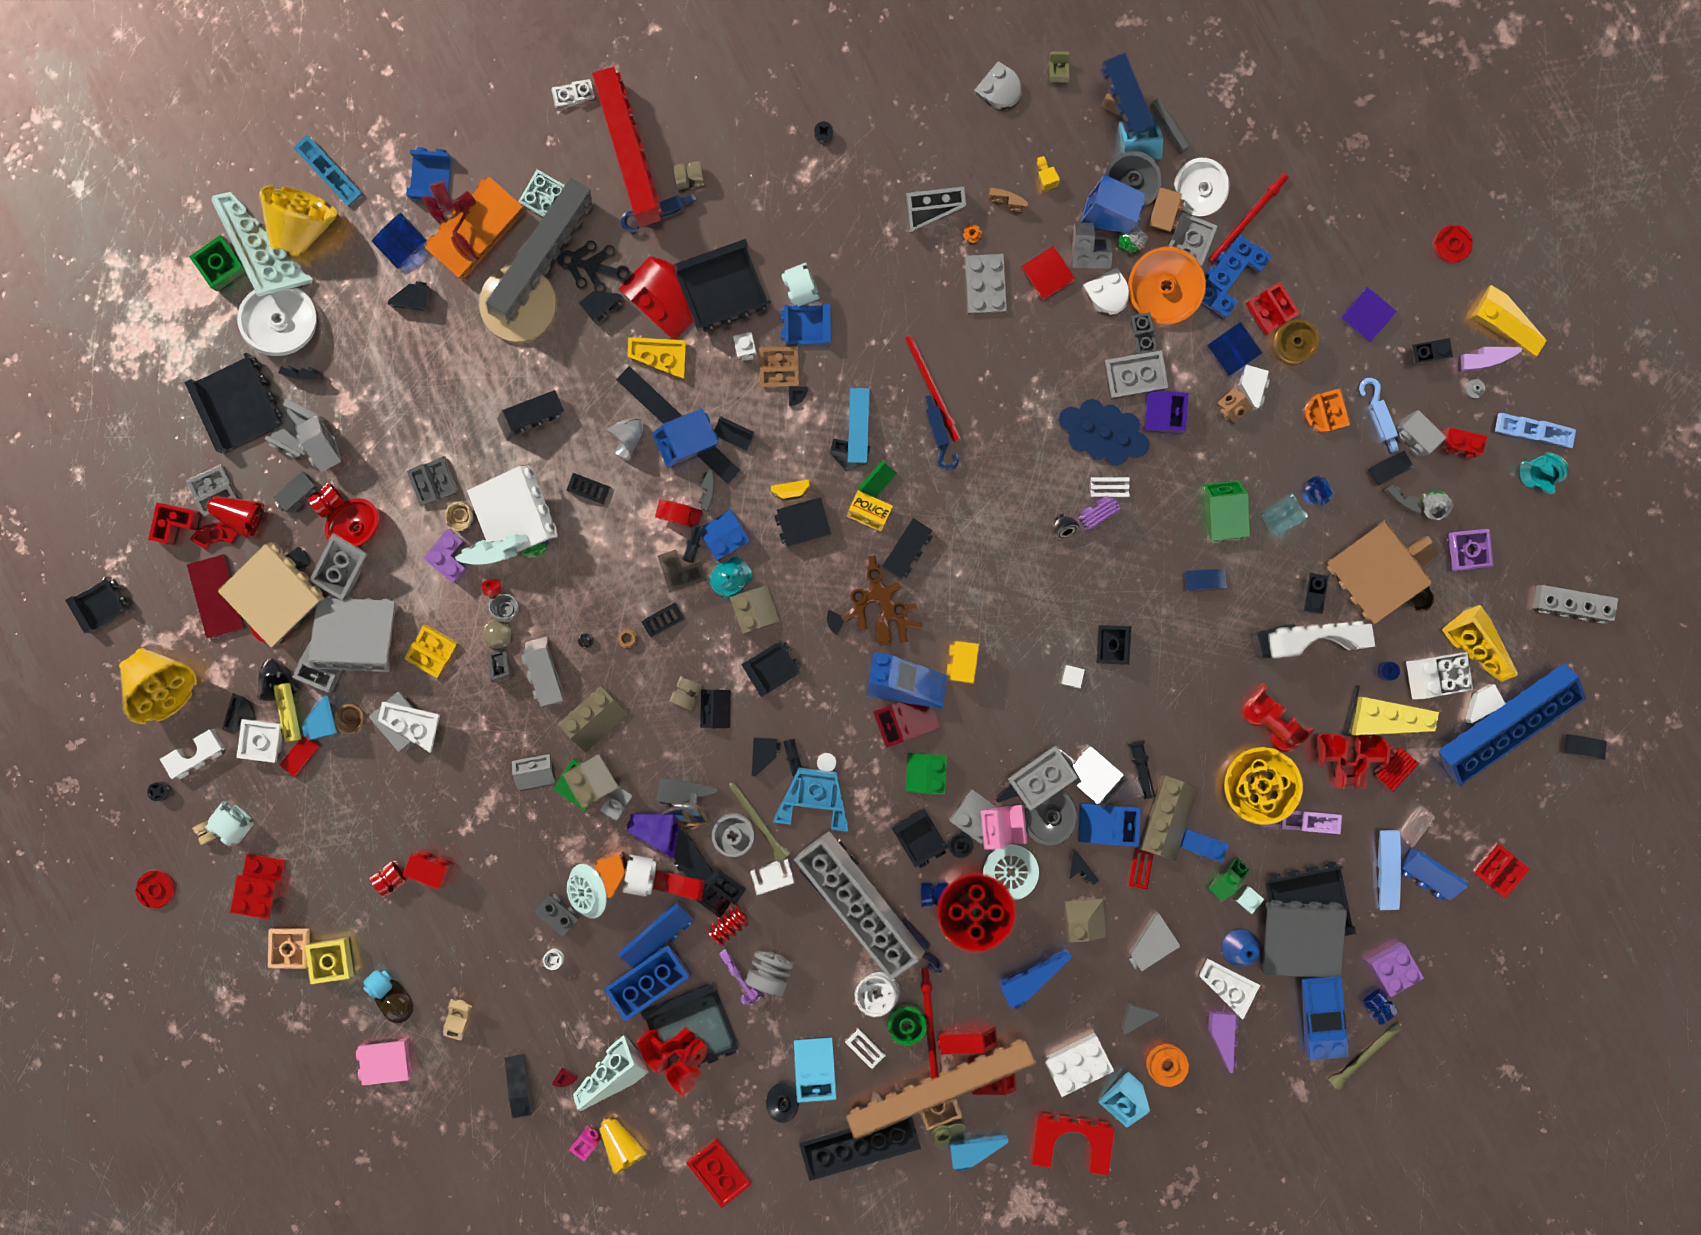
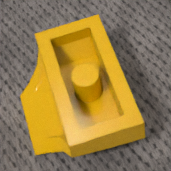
(791, 490)

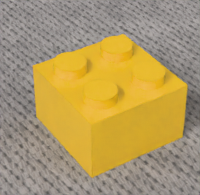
(962, 662)

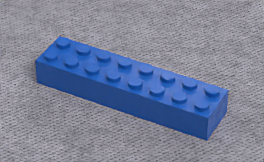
(1512, 724)

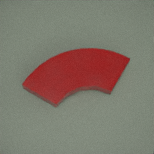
(214, 533)

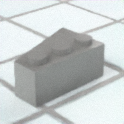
(542, 672)

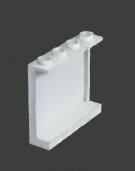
(512, 506)

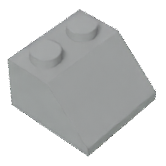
(968, 815)

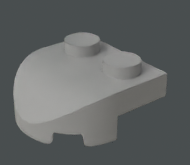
(1000, 87)

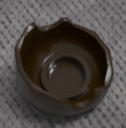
(1422, 601)

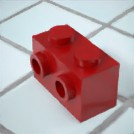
(1463, 442)

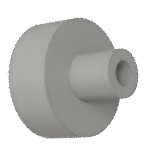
(1474, 389)

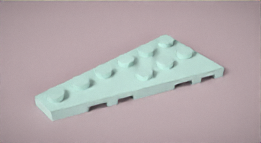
(266, 267)

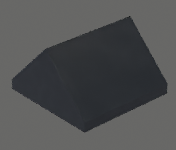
(1114, 644)

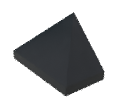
(839, 451)
(237, 710)

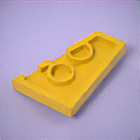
(659, 353)

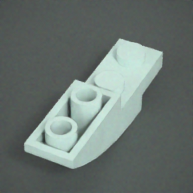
(492, 551)

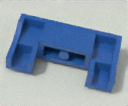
(1227, 271)

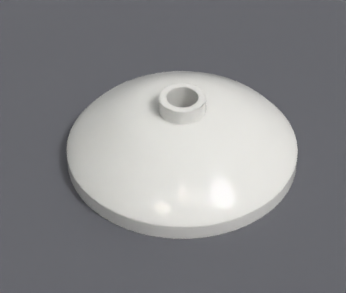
(1191, 183)

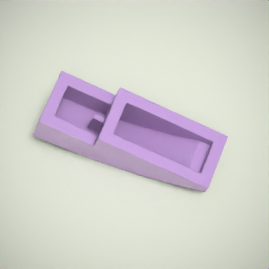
(1486, 357)

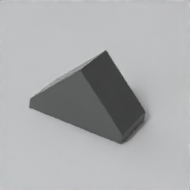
(499, 666)
(1136, 1016)

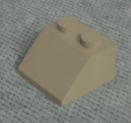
(754, 609)
(590, 781)

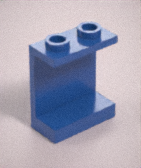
(428, 168)

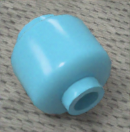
(377, 984)

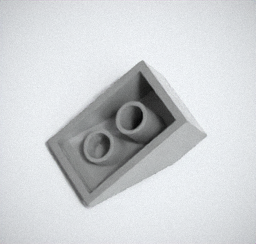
(338, 567)

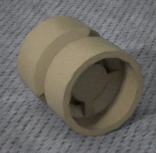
(688, 175)
(686, 693)

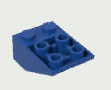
(1109, 824)

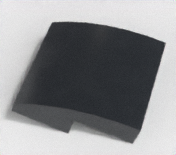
(720, 892)

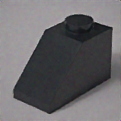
(412, 297)
(764, 753)

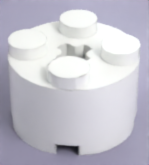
(639, 875)

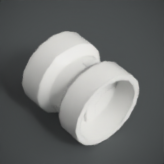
(551, 961)

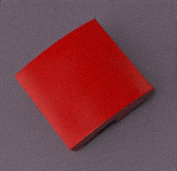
(1048, 273)
(1272, 308)
(1502, 871)

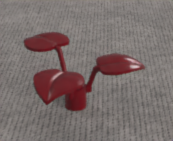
(461, 204)

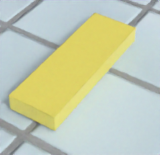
(287, 712)

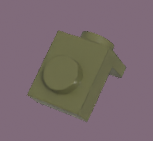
(1059, 66)

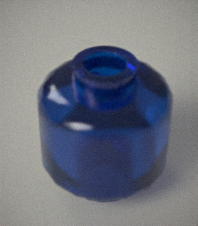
(1319, 490)

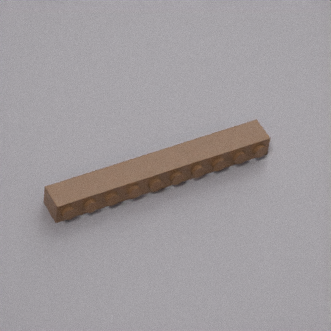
(940, 1090)

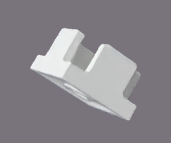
(260, 740)
(773, 877)

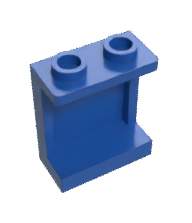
(806, 325)

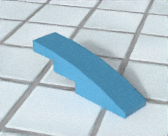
(327, 170)
(858, 425)

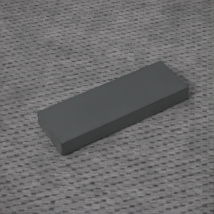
(1169, 125)

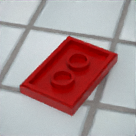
(719, 1173)

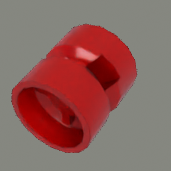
(325, 500)
(388, 879)

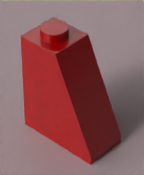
(968, 1040)

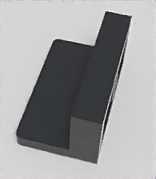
(734, 433)
(715, 708)

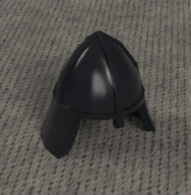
(272, 674)

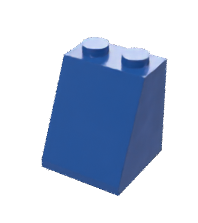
(1113, 206)
(685, 437)

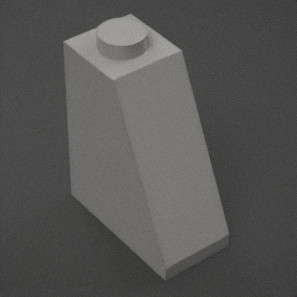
(1153, 943)

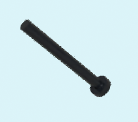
(1351, 712)

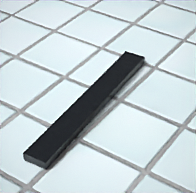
(665, 412)

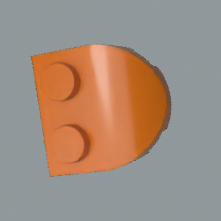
(1328, 411)

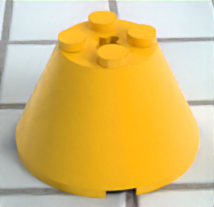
(294, 218)
(154, 686)

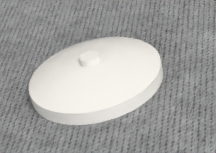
(277, 321)

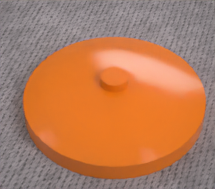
(1167, 284)

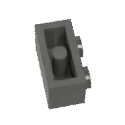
(557, 914)

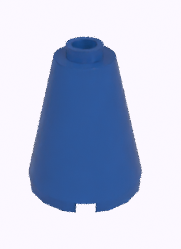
(1241, 948)

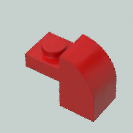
(678, 513)

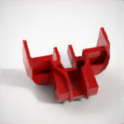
(1263, 710)
(1353, 773)
(684, 1045)

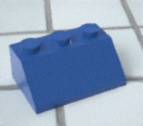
(1432, 875)

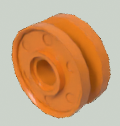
(1177, 1071)

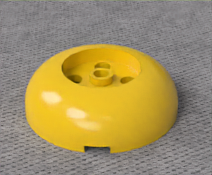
(1285, 782)

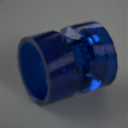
(931, 894)
(1378, 1003)

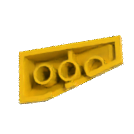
(1504, 318)
(1478, 637)

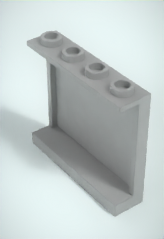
(352, 634)

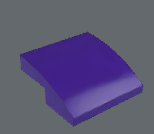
(1369, 314)

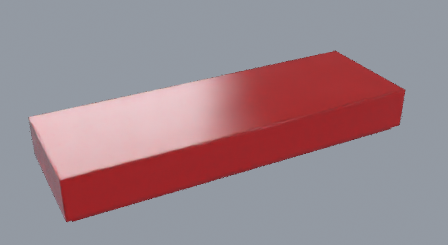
(678, 885)

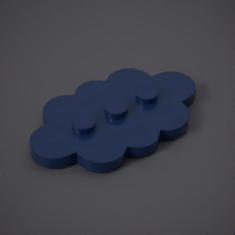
(1104, 432)

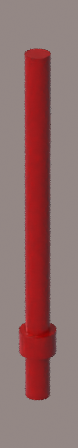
(1272, 191)
(948, 421)
(926, 988)

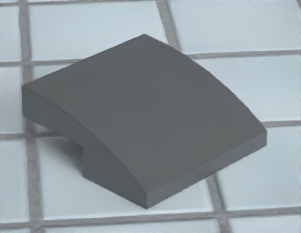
(432, 481)

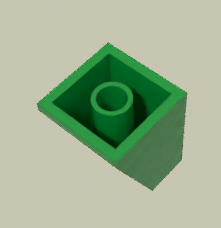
(1226, 510)

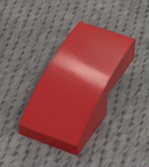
(299, 755)

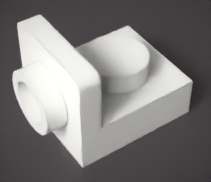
(744, 346)

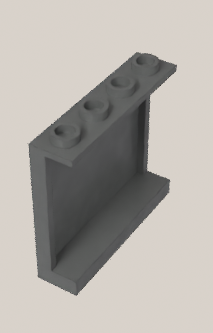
(1303, 939)

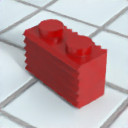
(1398, 769)

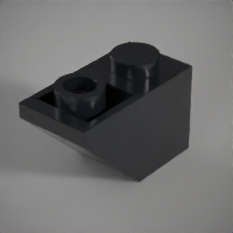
(599, 304)
(1432, 351)
(1314, 594)

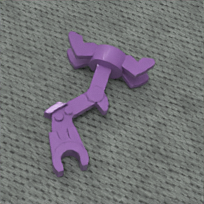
(753, 994)

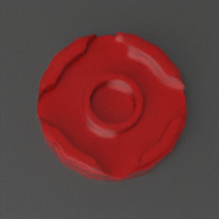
(1453, 243)
(155, 889)

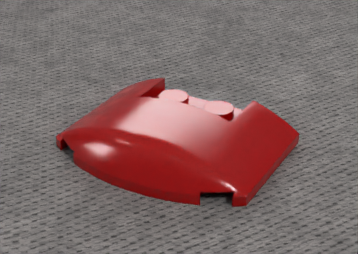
(659, 296)

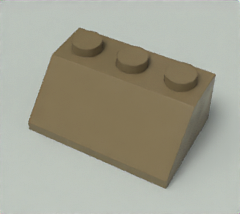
(593, 718)

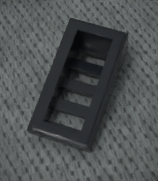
(573, 480)
(647, 626)

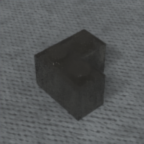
(680, 577)

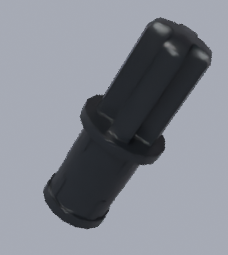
(693, 544)
(792, 755)

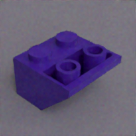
(1166, 411)

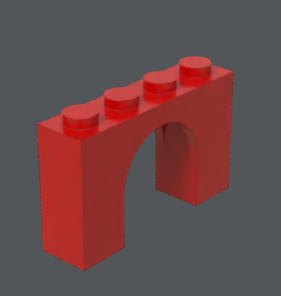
(1049, 1129)

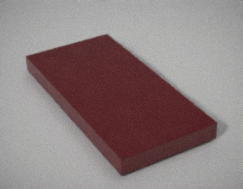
(215, 611)

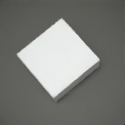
(1073, 676)

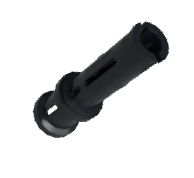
(1140, 759)

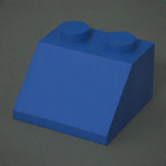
(724, 535)

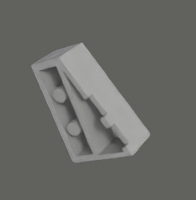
(931, 205)

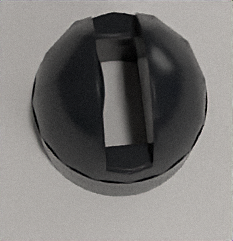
(589, 639)

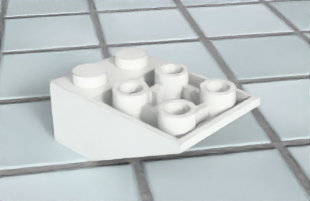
(1439, 675)

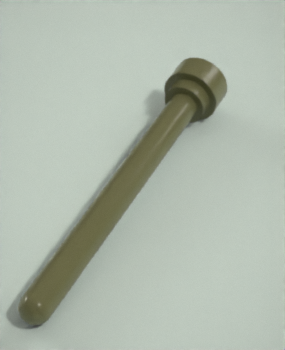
(779, 851)
(1339, 1080)

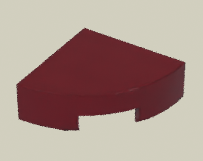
(564, 1078)

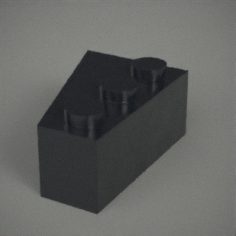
(530, 414)

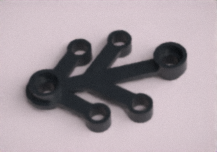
(591, 265)

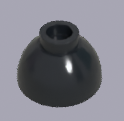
(1064, 526)

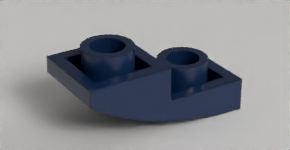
(1205, 580)

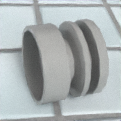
(768, 976)

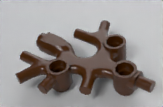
(883, 595)

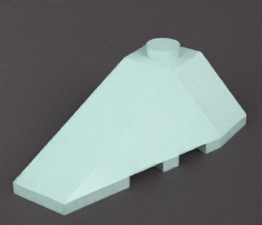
(617, 1071)

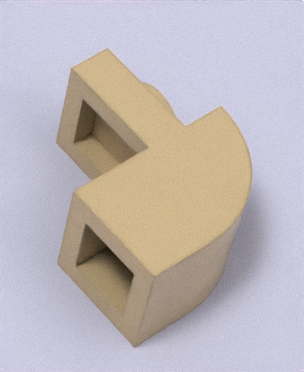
(457, 1019)

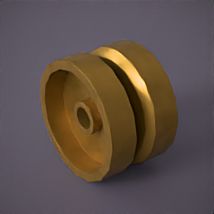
(1297, 330)

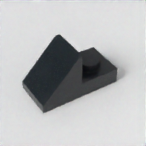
(1078, 864)

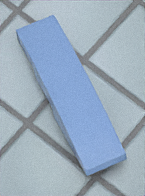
(1535, 430)
(1389, 870)

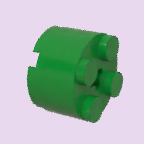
(911, 1034)

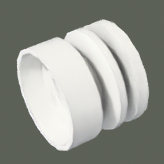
(867, 997)

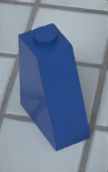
(1204, 845)

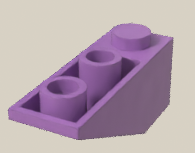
(1222, 1029)

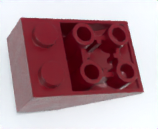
(904, 721)

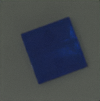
(399, 240)
(1235, 348)

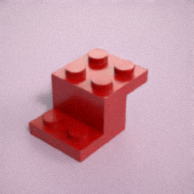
(257, 886)

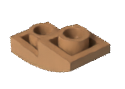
(1014, 202)

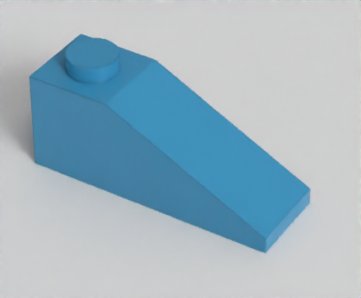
(972, 1151)

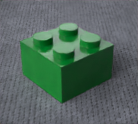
(218, 263)

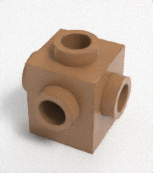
(1234, 405)

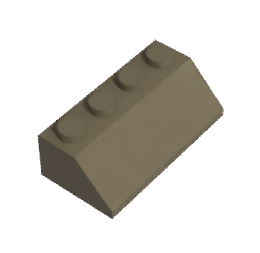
(1168, 818)

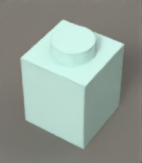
(1248, 899)

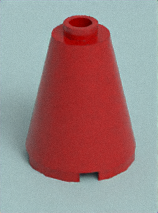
(237, 514)

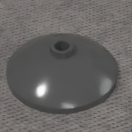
(1138, 163)
(1041, 822)

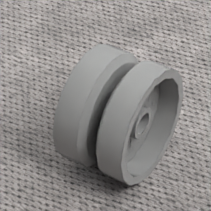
(733, 846)

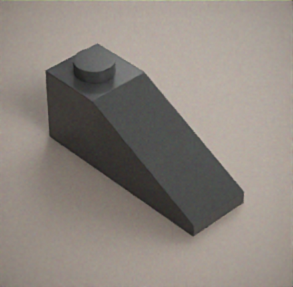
(678, 791)

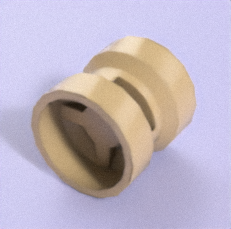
(200, 830)

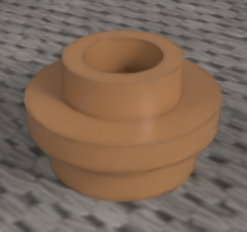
(621, 638)

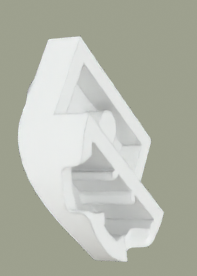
(1108, 292)

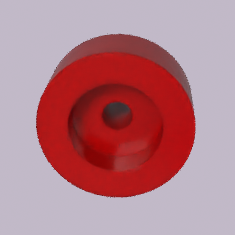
(491, 588)

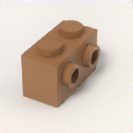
(1166, 210)

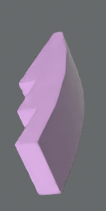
(1310, 822)

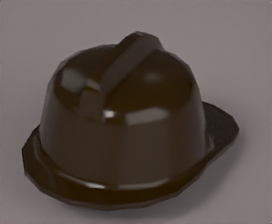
(395, 1004)

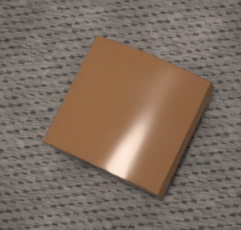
(779, 366)

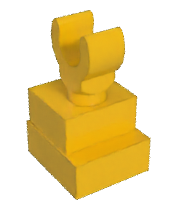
(1047, 176)

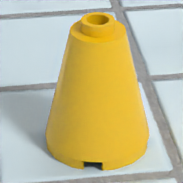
(620, 1146)

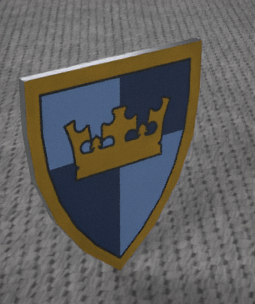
(688, 811)

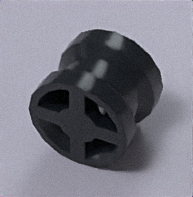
(823, 136)
(154, 791)

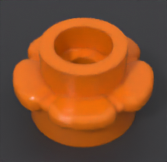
(967, 233)

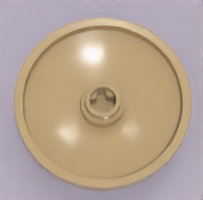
(532, 318)

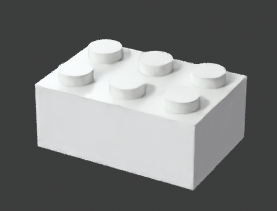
(1078, 1064)

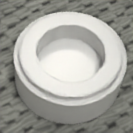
(826, 762)

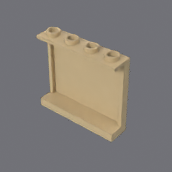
(271, 593)

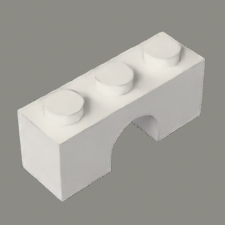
(208, 746)

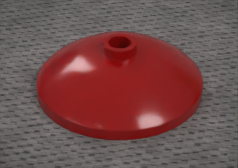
(353, 522)

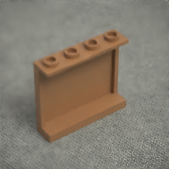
(1379, 572)

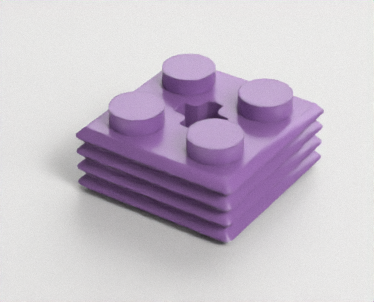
(1105, 508)
(1477, 539)

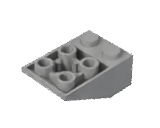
(320, 678)

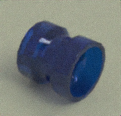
(1387, 673)

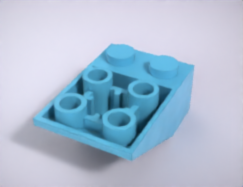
(814, 1069)

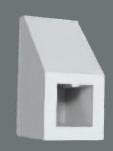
(1253, 383)
(1483, 703)

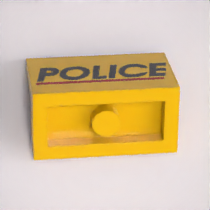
(869, 511)

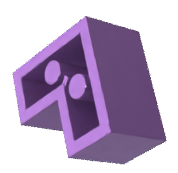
(442, 556)

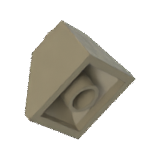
(1085, 920)

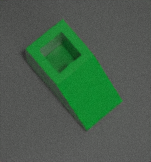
(1229, 879)

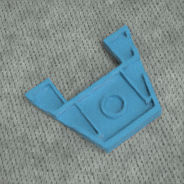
(814, 790)

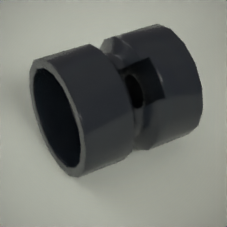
(960, 844)

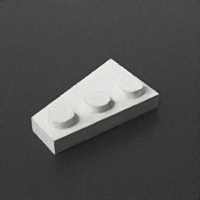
(412, 723)
(1230, 986)

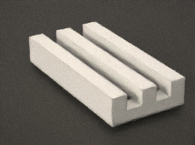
(1110, 479)
(854, 1037)

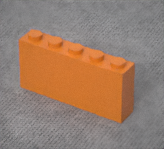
(482, 228)

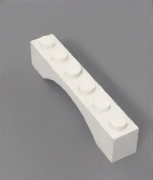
(1293, 642)

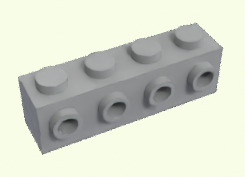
(1575, 603)

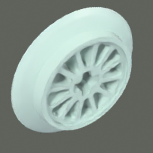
(1029, 860)
(586, 891)

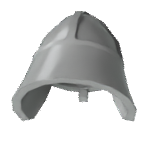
(629, 433)

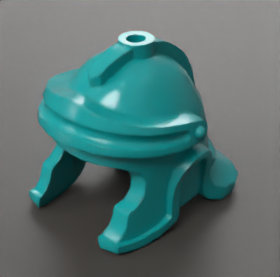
(1544, 472)
(739, 574)

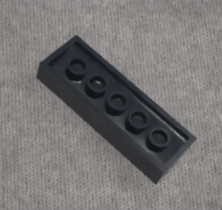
(841, 1151)

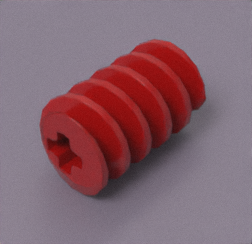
(728, 926)

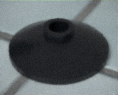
(776, 1103)

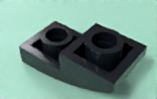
(305, 375)
(1391, 468)
(1585, 747)

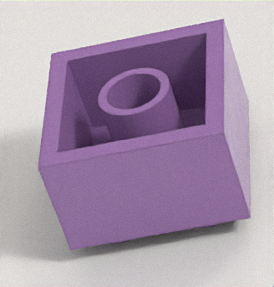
(1395, 969)

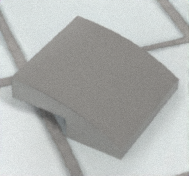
(208, 485)

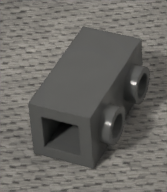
(295, 493)

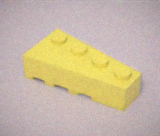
(1385, 717)

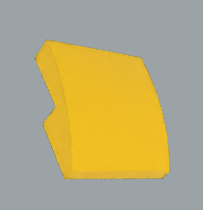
(431, 651)

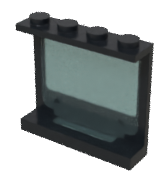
(700, 1013)

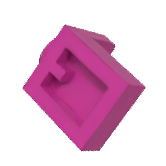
(585, 1143)

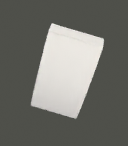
(573, 94)

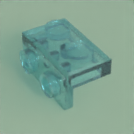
(1283, 515)

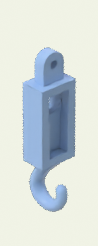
(1380, 415)

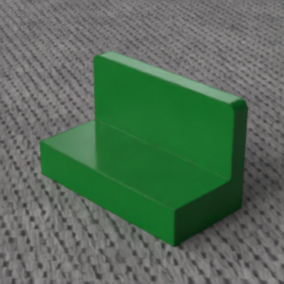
(877, 480)

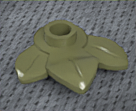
(944, 1134)

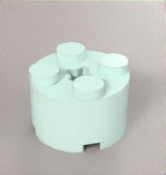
(801, 285)
(229, 823)

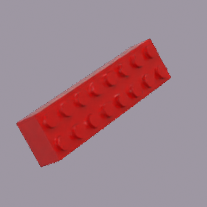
(628, 146)

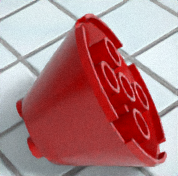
(988, 925)

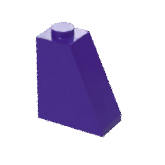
(655, 831)

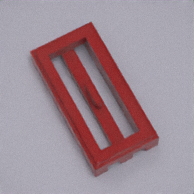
(1133, 868)

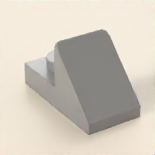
(616, 803)

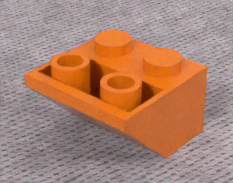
(613, 871)

